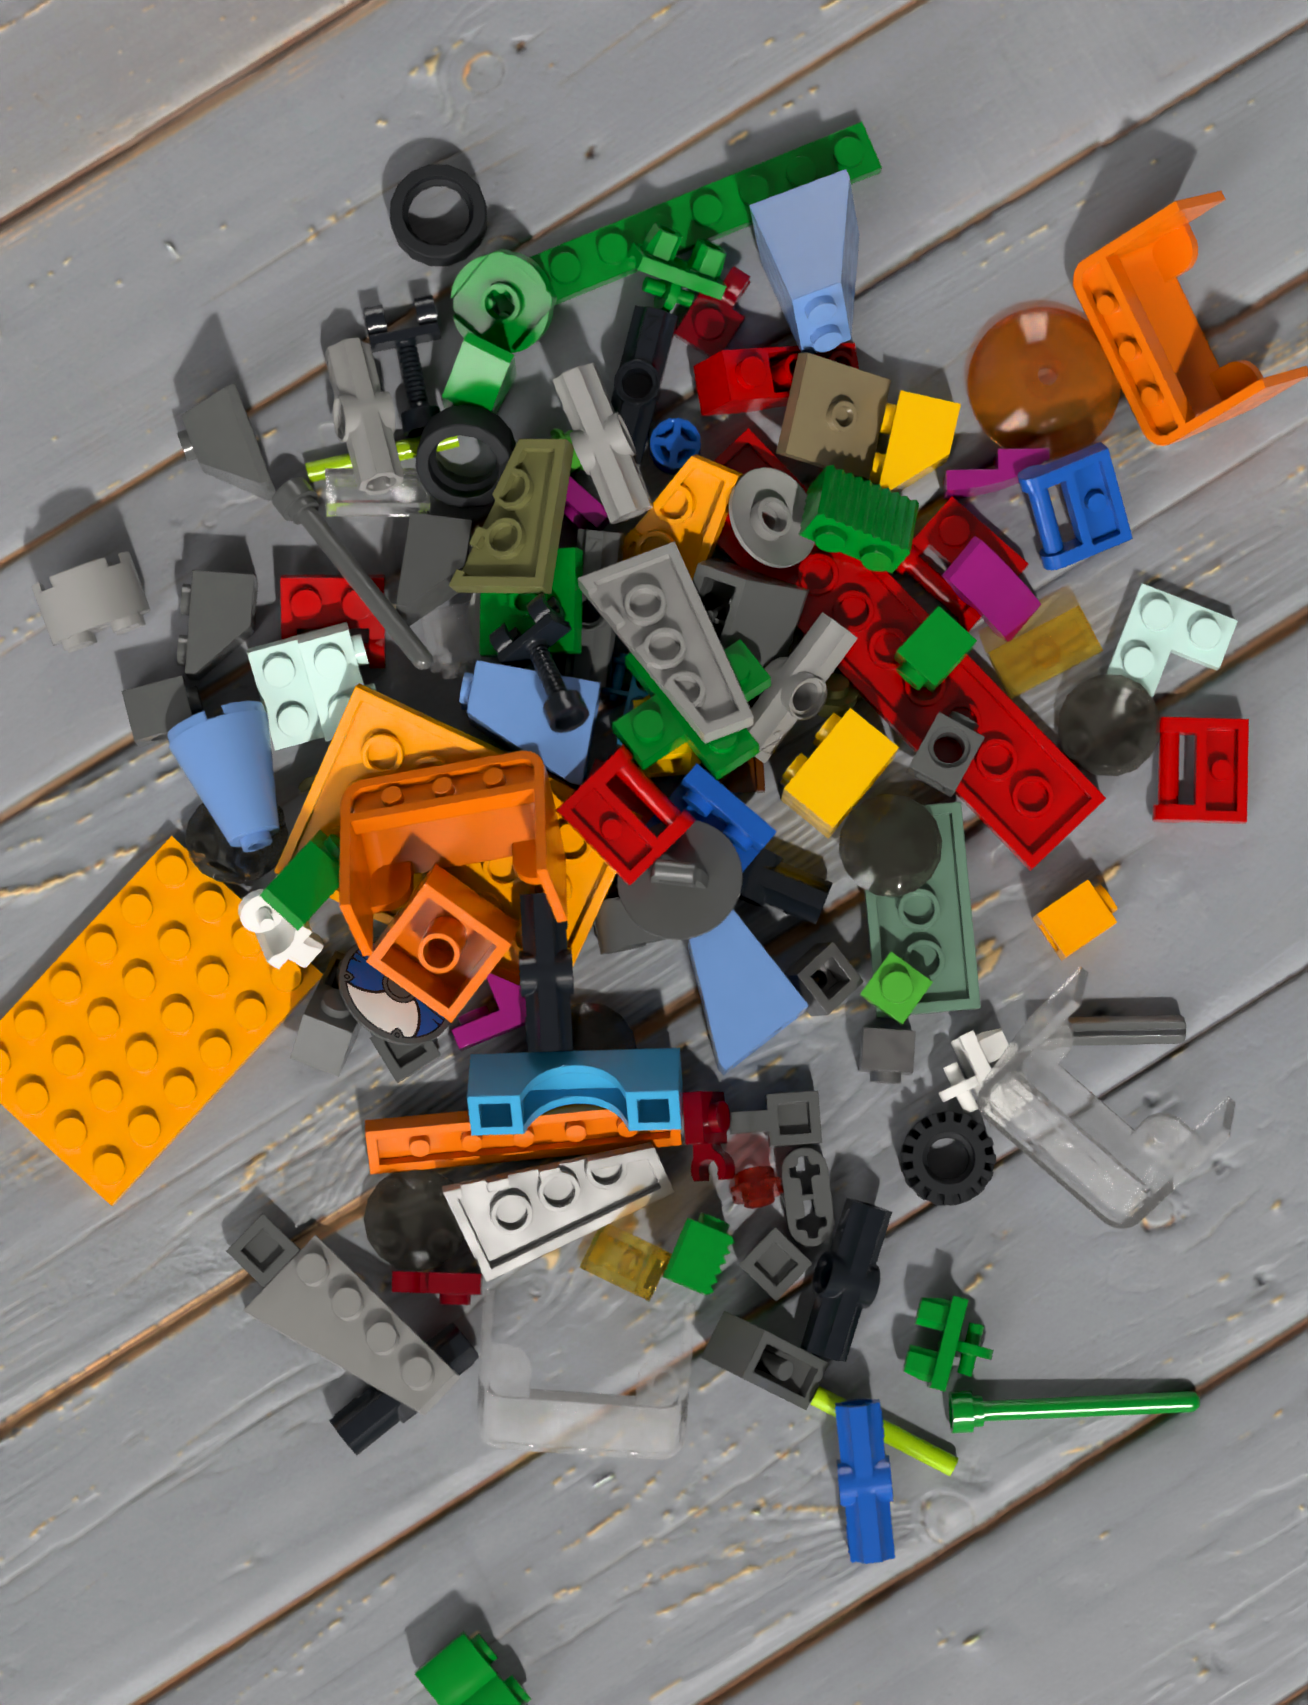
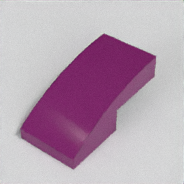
(983, 481)
(991, 589)

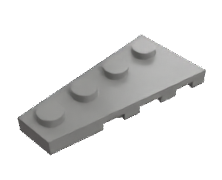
(669, 633)

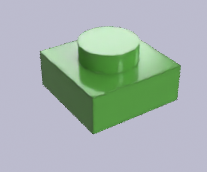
(896, 988)

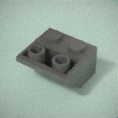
(750, 608)

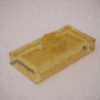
(1045, 652)
(626, 1261)

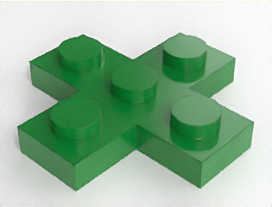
(659, 728)

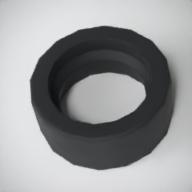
(438, 176)
(470, 422)

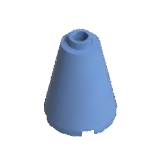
(232, 770)

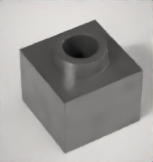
(835, 977)
(887, 1054)

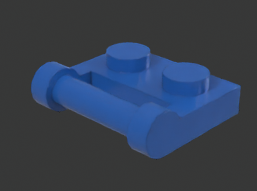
(1091, 502)

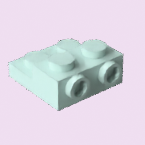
(308, 682)

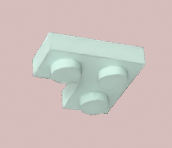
(1168, 625)

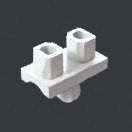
(277, 936)
(975, 1056)

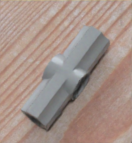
(364, 416)
(602, 443)
(798, 683)

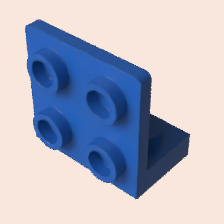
(718, 807)

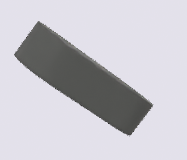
(820, 1195)

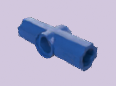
(865, 1480)

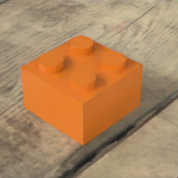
(443, 942)

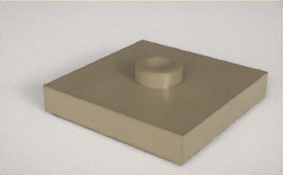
(833, 415)

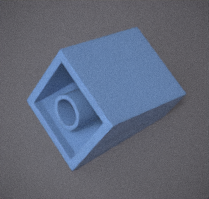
(811, 258)
(508, 709)
(740, 991)

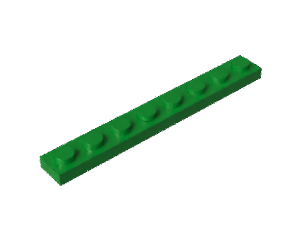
(699, 214)

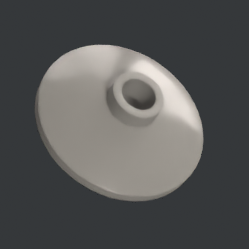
(768, 515)

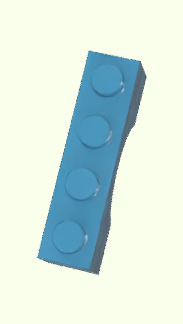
(517, 1088)

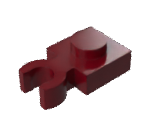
(451, 1287)

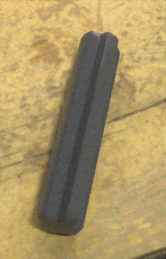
(1128, 1030)

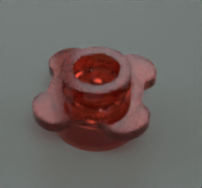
(756, 1187)

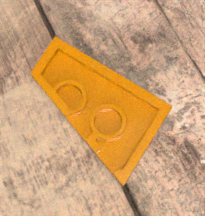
(687, 512)

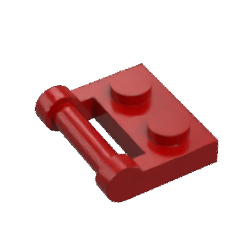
(947, 537)
(328, 600)
(1219, 771)
(612, 827)

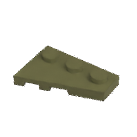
(523, 530)

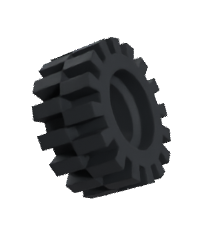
(970, 1135)

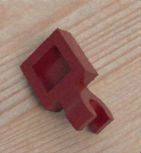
(714, 322)
(706, 1128)

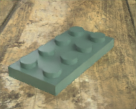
(932, 925)

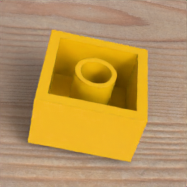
(838, 772)

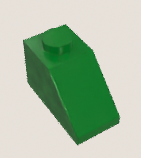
(480, 375)
(306, 880)

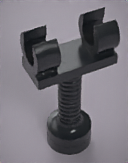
(406, 340)
(564, 708)

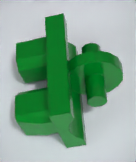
(658, 259)
(936, 1365)

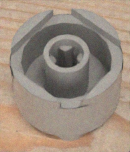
(92, 600)

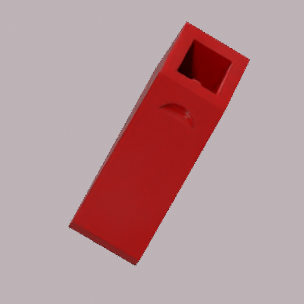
(754, 377)

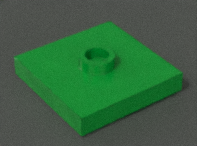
(512, 607)

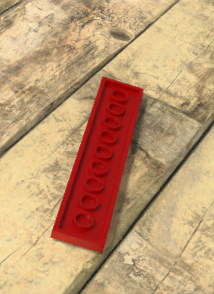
(1018, 775)

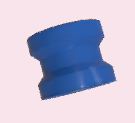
(676, 436)

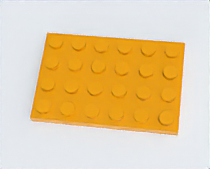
(388, 738)
(142, 1022)

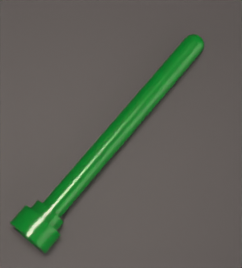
(972, 1411)

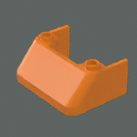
(1154, 334)
(451, 819)

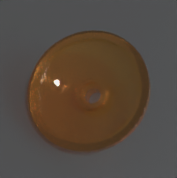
(1021, 409)

